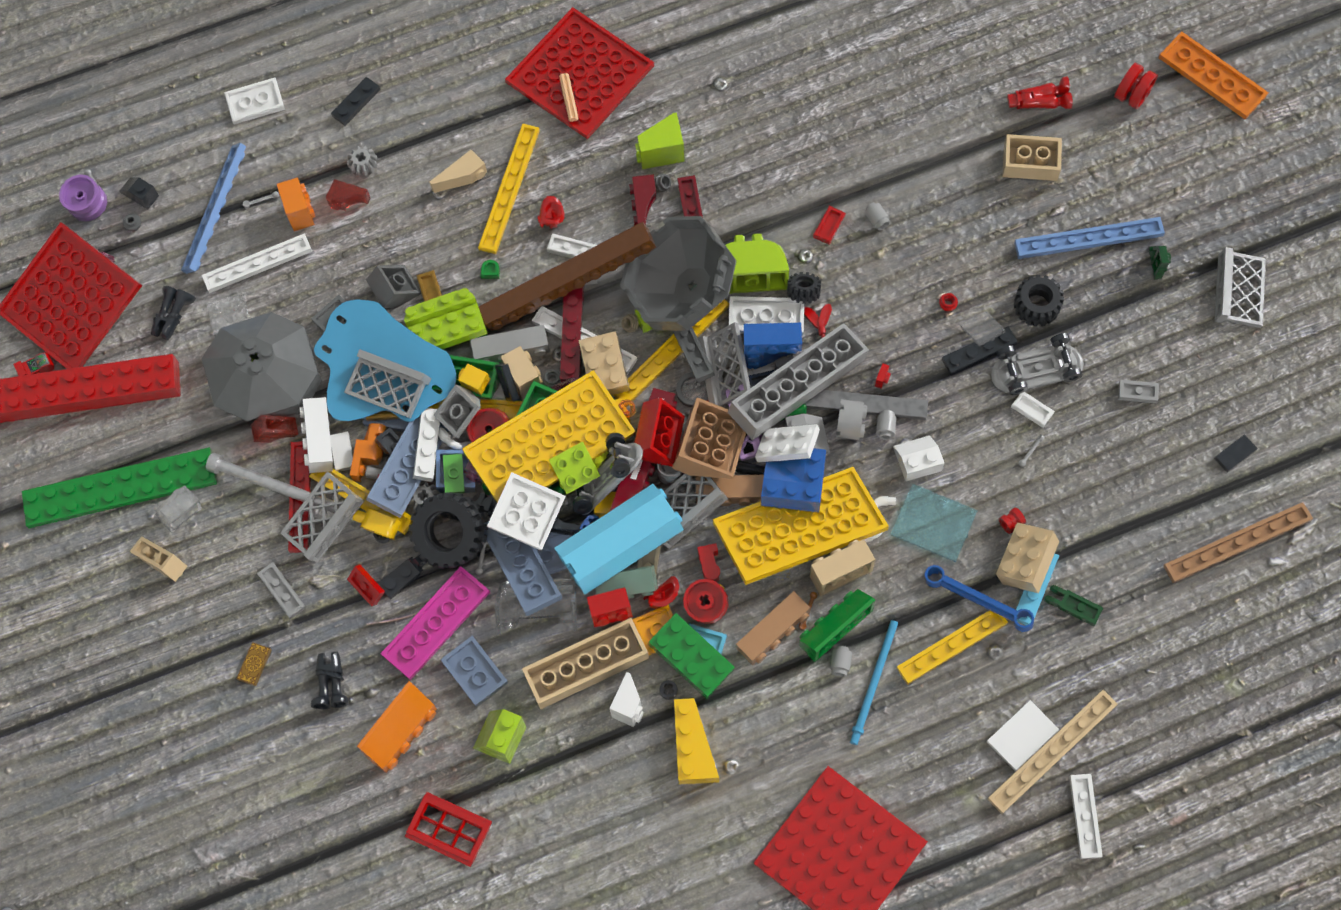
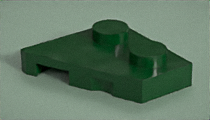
(1159, 260)

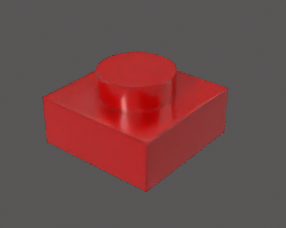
(883, 376)

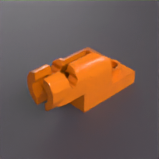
(366, 452)

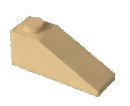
(462, 172)
(159, 558)

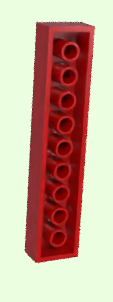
(89, 387)

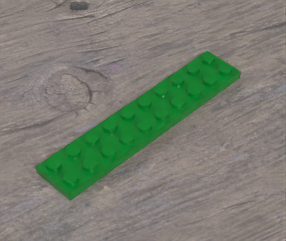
(116, 488)

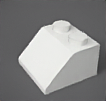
(919, 458)
(627, 704)

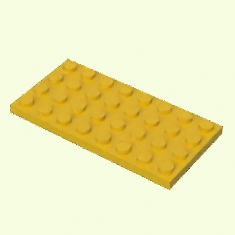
(550, 427)
(776, 539)

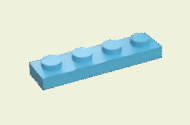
(1032, 600)

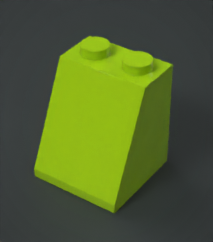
(661, 144)
(500, 735)

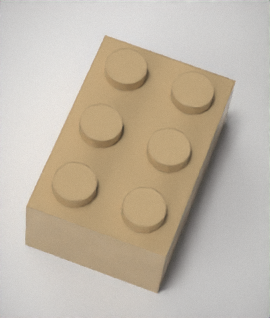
(1032, 157)
(605, 357)
(1027, 557)
(842, 567)

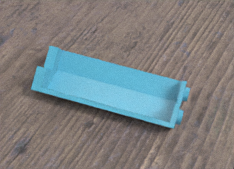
(619, 538)

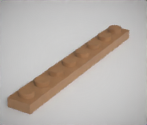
(1238, 542)

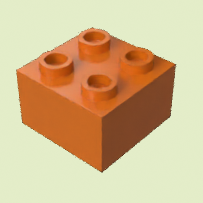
(296, 204)

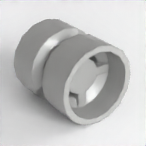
(667, 474)

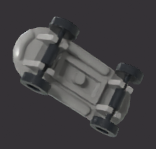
(1037, 367)
(612, 472)

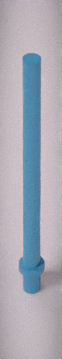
(858, 728)

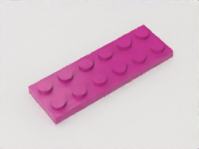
(435, 623)

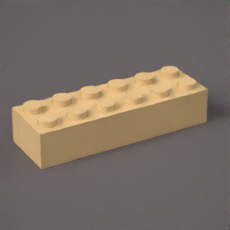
(585, 663)

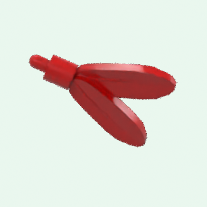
(816, 321)

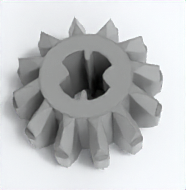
(362, 161)
(420, 493)

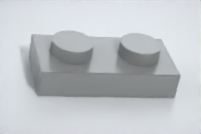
(1138, 391)

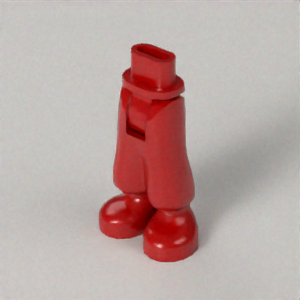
(1043, 96)

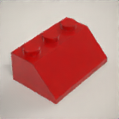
(659, 432)

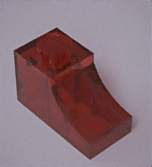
(343, 195)
(271, 428)

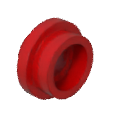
(948, 297)

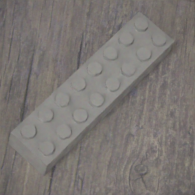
(797, 381)

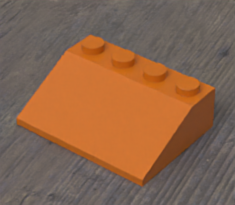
(397, 727)

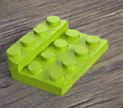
(446, 319)

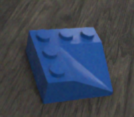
(769, 341)
(794, 483)

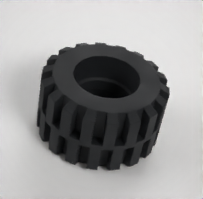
(1043, 287)

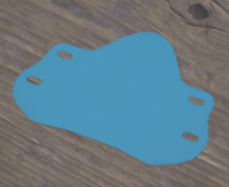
(377, 332)

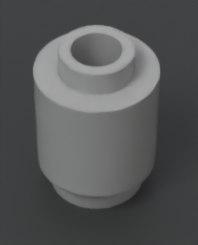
(877, 216)
(886, 424)
(841, 661)

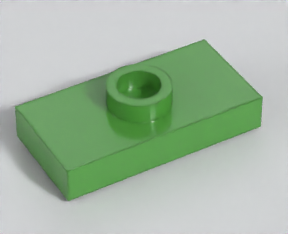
(453, 473)

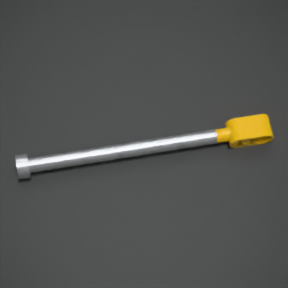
(370, 520)

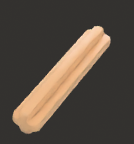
(568, 97)

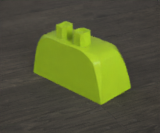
(759, 265)

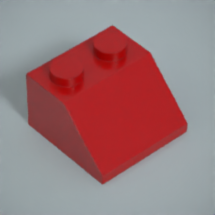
(609, 607)

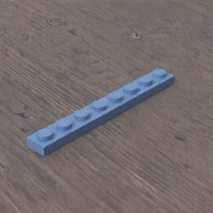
(213, 208)
(1089, 237)

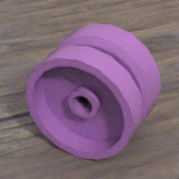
(83, 198)

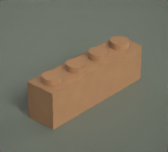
(739, 489)
(773, 628)

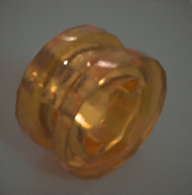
(625, 403)

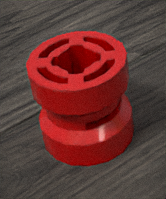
(1010, 520)

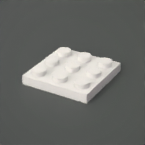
(526, 511)

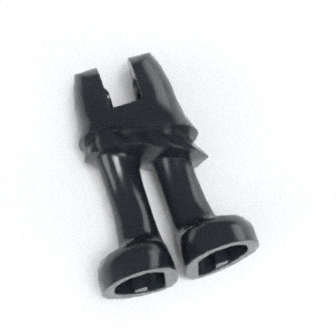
(165, 321)
(325, 672)

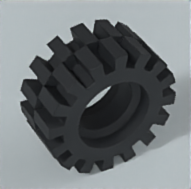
(804, 287)

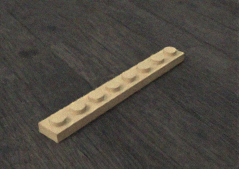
(1052, 752)

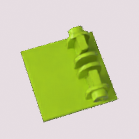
(574, 467)

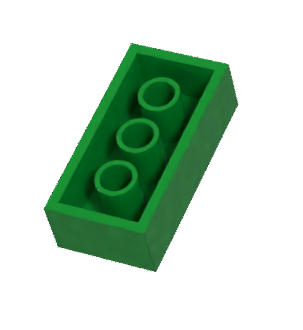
(691, 656)

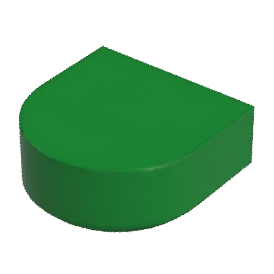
(490, 270)

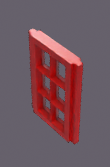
(440, 846)

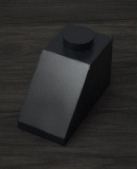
(140, 192)

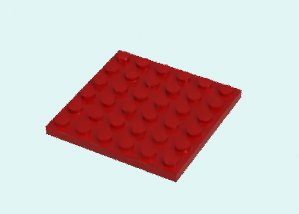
(598, 67)
(68, 298)
(840, 848)

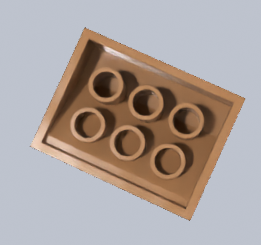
(709, 442)

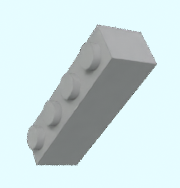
(493, 346)

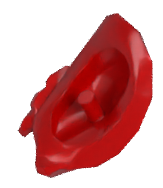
(551, 212)
(664, 594)

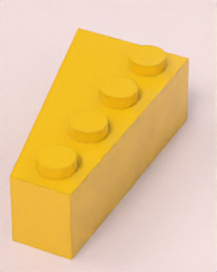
(693, 750)

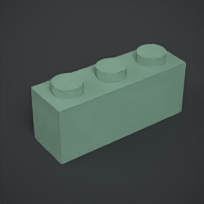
(634, 580)

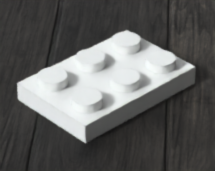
(787, 443)

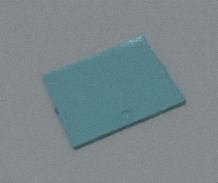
(934, 522)

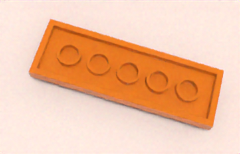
(1213, 75)

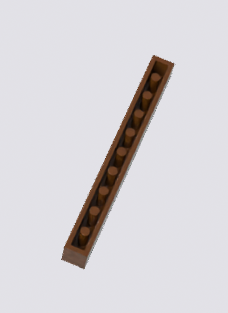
(567, 277)

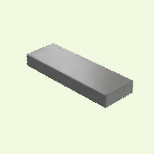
(281, 590)

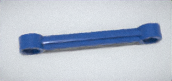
(979, 598)

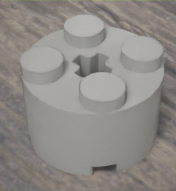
(851, 419)

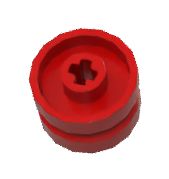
(1136, 86)
(482, 420)
(695, 596)

